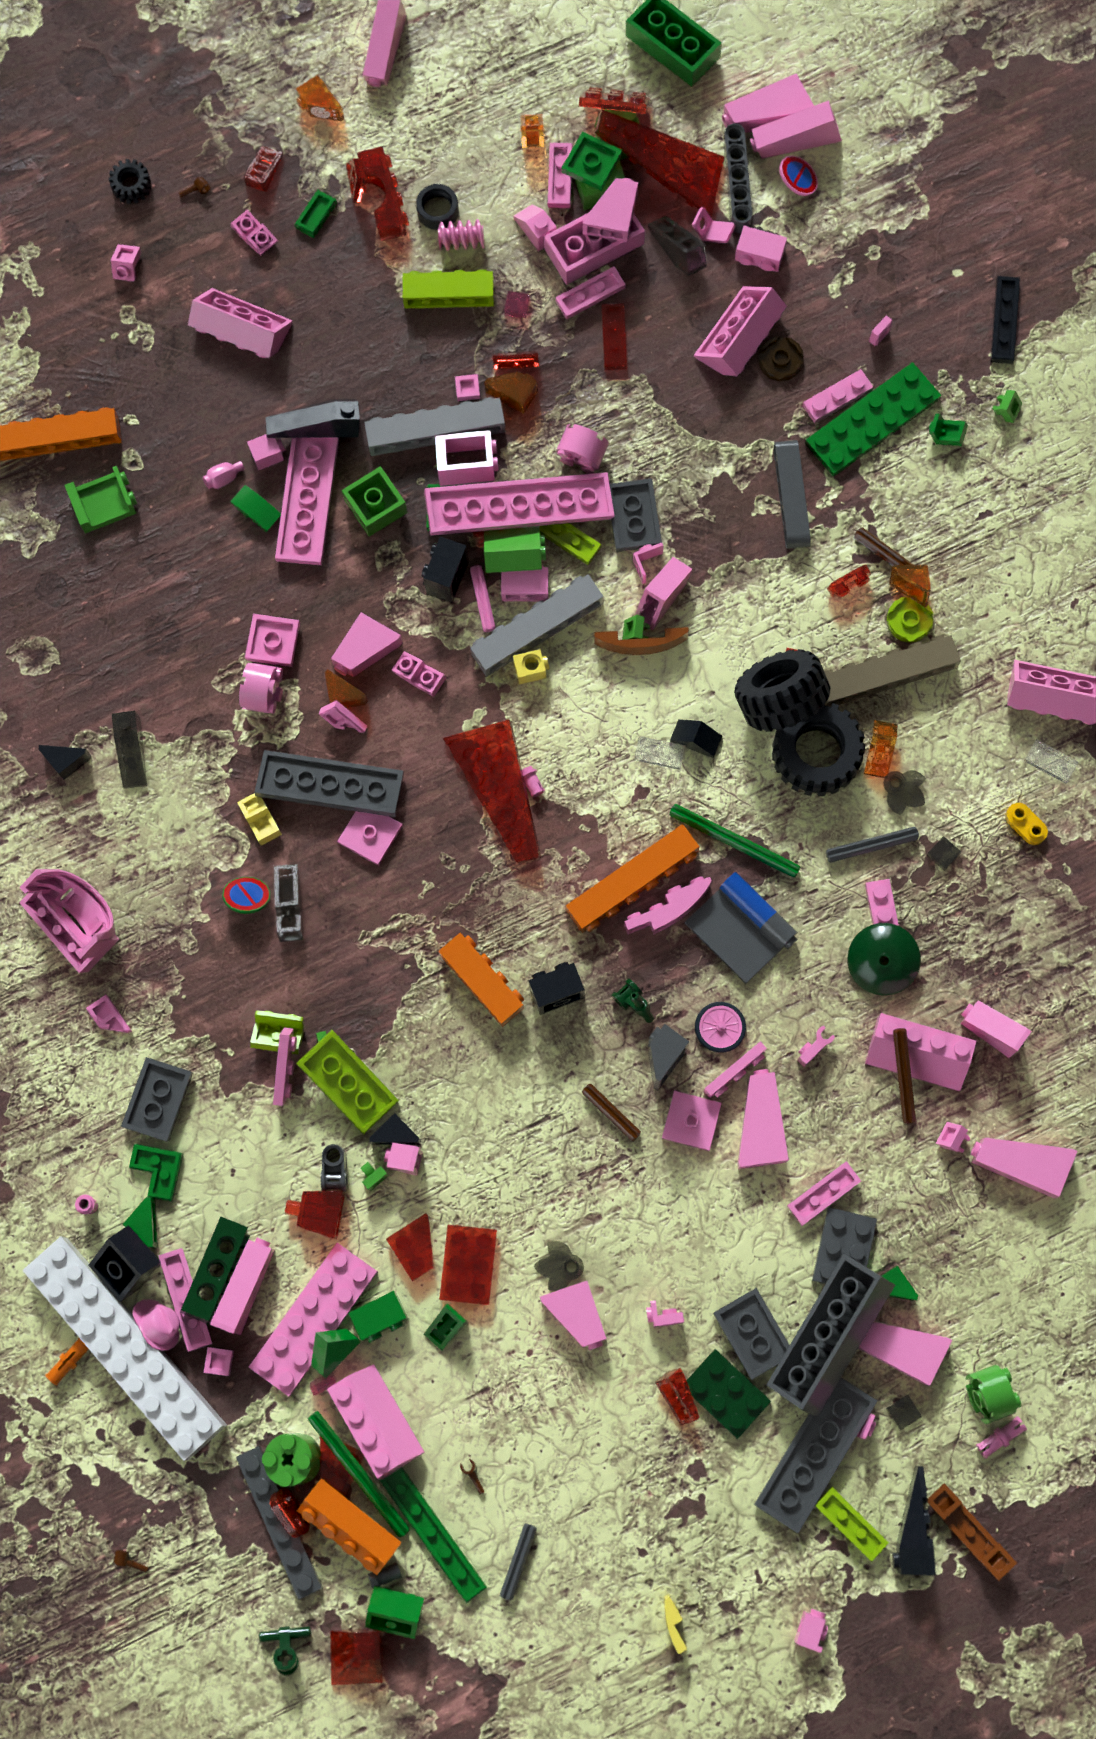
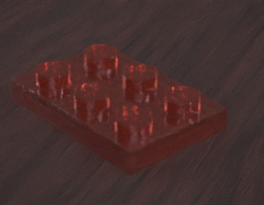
(468, 1265)

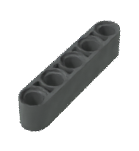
(734, 169)
(792, 494)

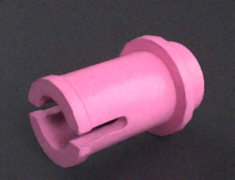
(532, 781)
(81, 1203)

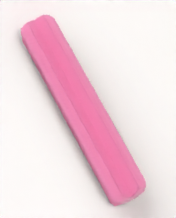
(482, 598)

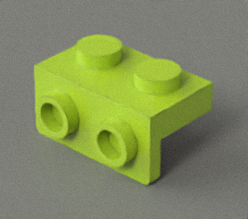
(269, 1026)

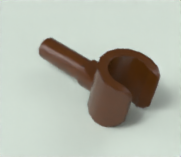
(199, 184)
(473, 1476)
(121, 1559)

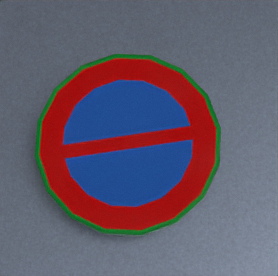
(246, 895)

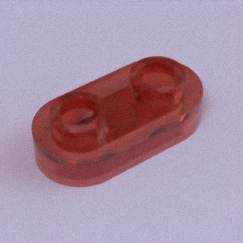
(843, 585)
(285, 1508)

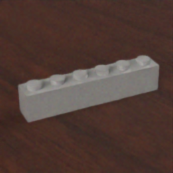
(421, 427)
(537, 624)

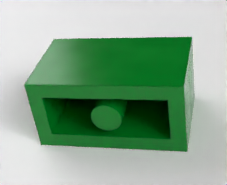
(378, 1316)
(394, 1612)

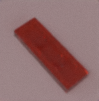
(614, 336)

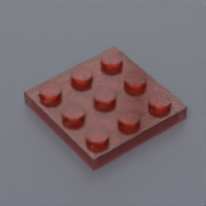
(615, 100)

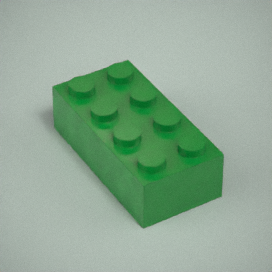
(673, 39)

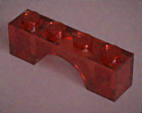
(388, 215)

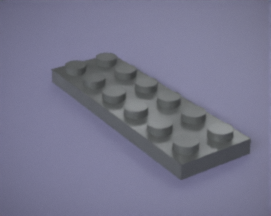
(329, 783)
(815, 1456)

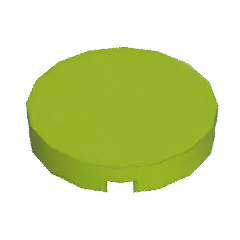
(909, 620)

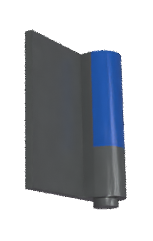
(741, 928)

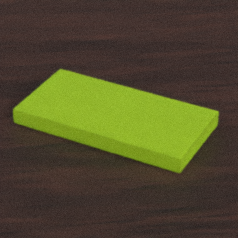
(347, 1082)

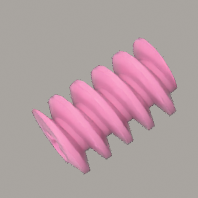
(461, 234)

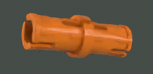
(67, 1362)

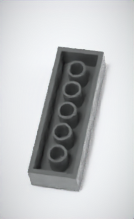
(830, 1335)

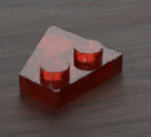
(357, 176)
(414, 1247)
(333, 1471)

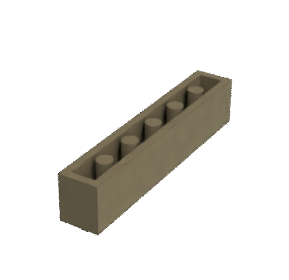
(892, 670)

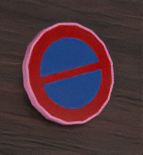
(798, 175)

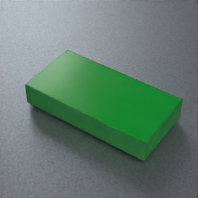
(315, 213)

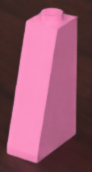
(384, 41)
(767, 104)
(797, 132)
(762, 1127)
(1028, 1164)
(243, 1287)
(906, 1350)

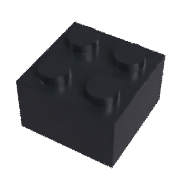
(445, 569)
(556, 987)
(124, 1263)

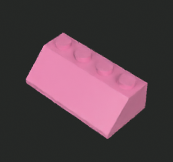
(239, 323)
(741, 330)
(1052, 692)
(933, 1053)
(375, 1421)

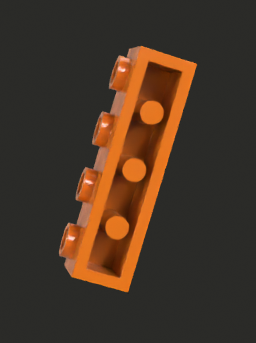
(481, 979)
(348, 1527)

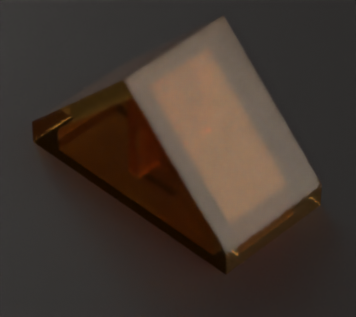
(532, 130)
(912, 581)
(343, 691)

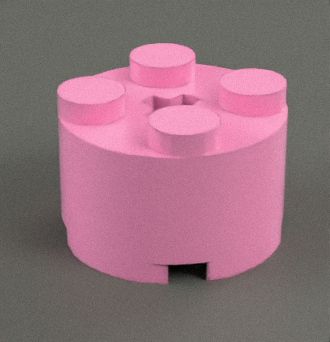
(582, 447)
(261, 688)

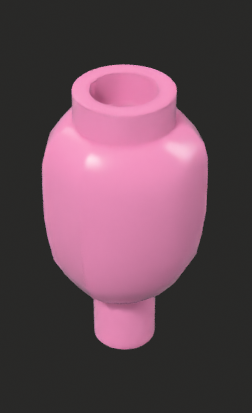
(222, 474)

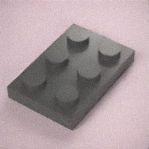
(635, 515)
(157, 1099)
(841, 1235)
(752, 1333)

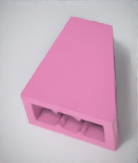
(613, 212)
(663, 591)
(364, 645)
(995, 1028)
(577, 1313)

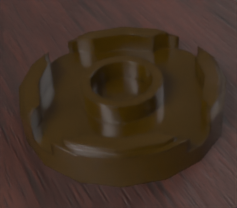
(781, 358)

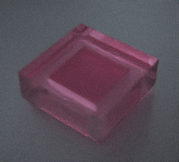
(517, 304)
(321, 1384)

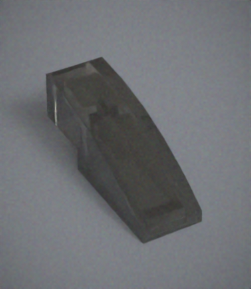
(288, 903)

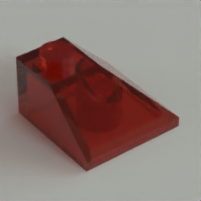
(356, 1656)

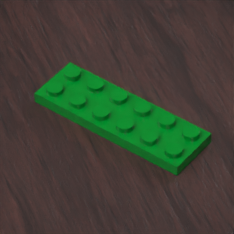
(873, 419)

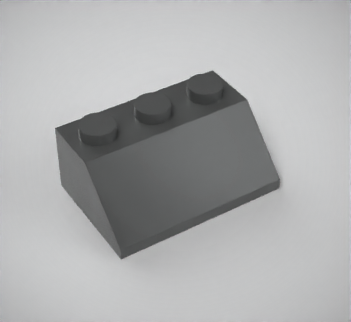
(665, 1053)

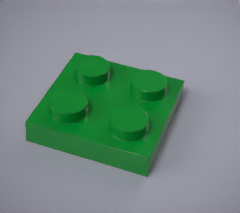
(591, 161)

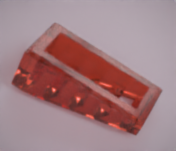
(262, 183)
(676, 1391)

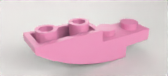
(678, 904)

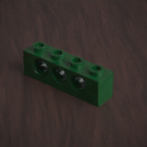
(225, 1231)

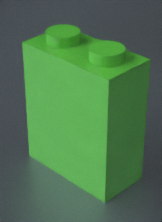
(514, 549)

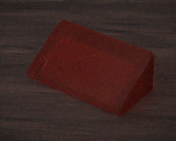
(515, 360)

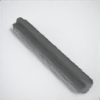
(872, 844)

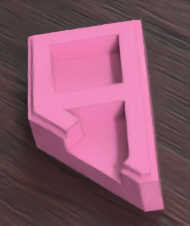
(341, 717)
(107, 1016)

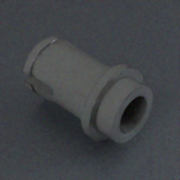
(385, 1576)

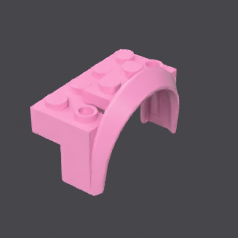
(83, 902)

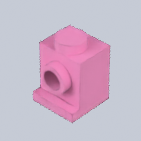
(811, 1630)

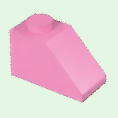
(535, 225)
(403, 1158)

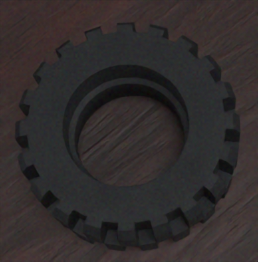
(782, 690)
(814, 778)

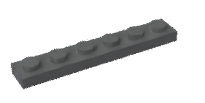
(290, 1549)

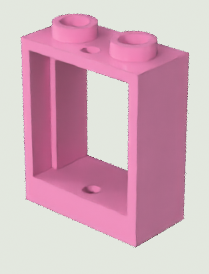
(466, 472)

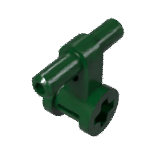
(631, 996)
(284, 1637)

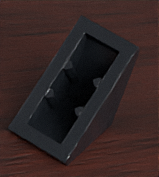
(696, 737)
(65, 759)
(394, 1131)

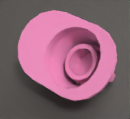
(157, 1324)

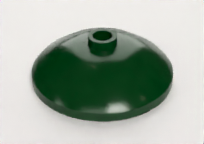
(887, 941)

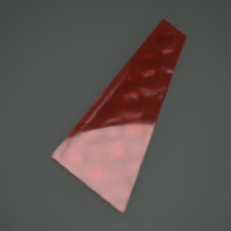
(670, 161)
(496, 776)

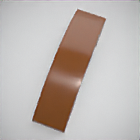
(610, 642)
(971, 1532)

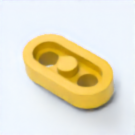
(1024, 825)

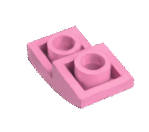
(253, 232)
(418, 674)

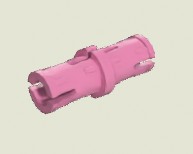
(1001, 1437)

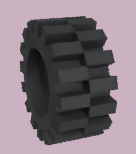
(125, 170)

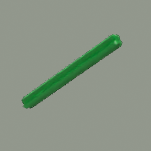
(734, 840)
(358, 1474)

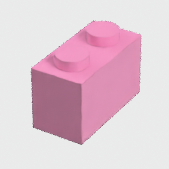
(760, 249)
(525, 585)

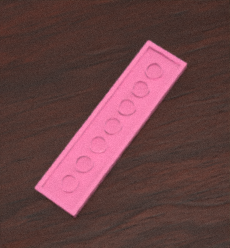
(518, 503)

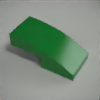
(255, 508)

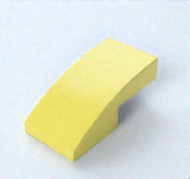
(259, 819)
(672, 1618)

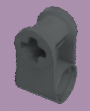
(334, 1171)

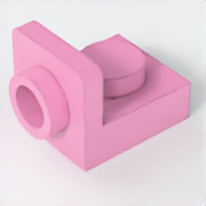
(124, 262)
(668, 1316)

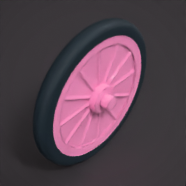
(720, 1027)

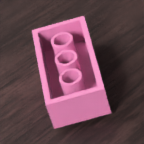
(580, 254)

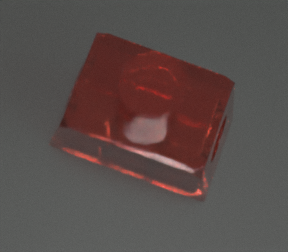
(318, 1211)

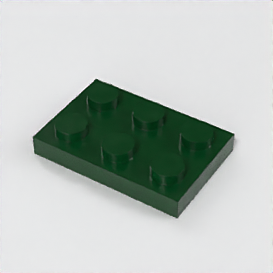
(726, 1394)

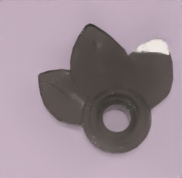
(906, 793)
(556, 1264)

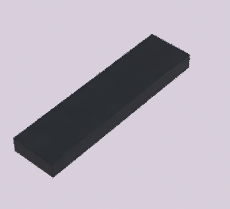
(1005, 319)

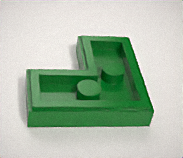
(163, 1166)

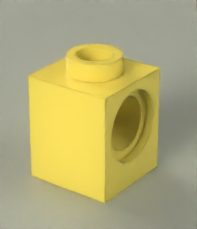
(525, 675)

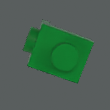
(947, 431)

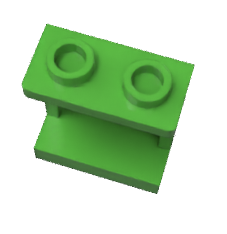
(102, 500)

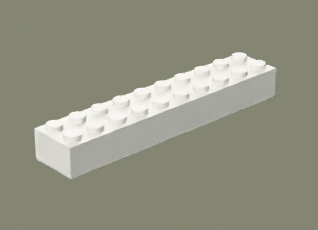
(118, 1344)

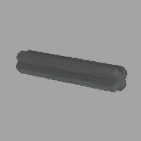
(518, 1561)

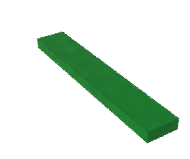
(434, 1534)

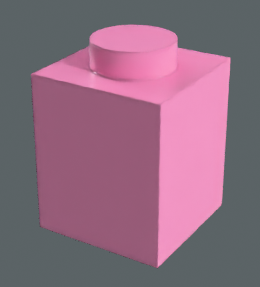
(266, 451)

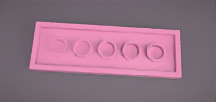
(307, 500)
(317, 1309)

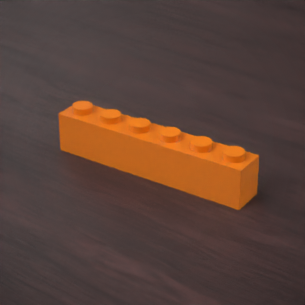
(59, 434)
(633, 878)

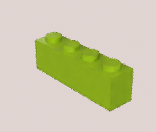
(448, 289)

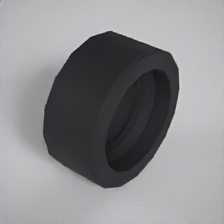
(437, 191)

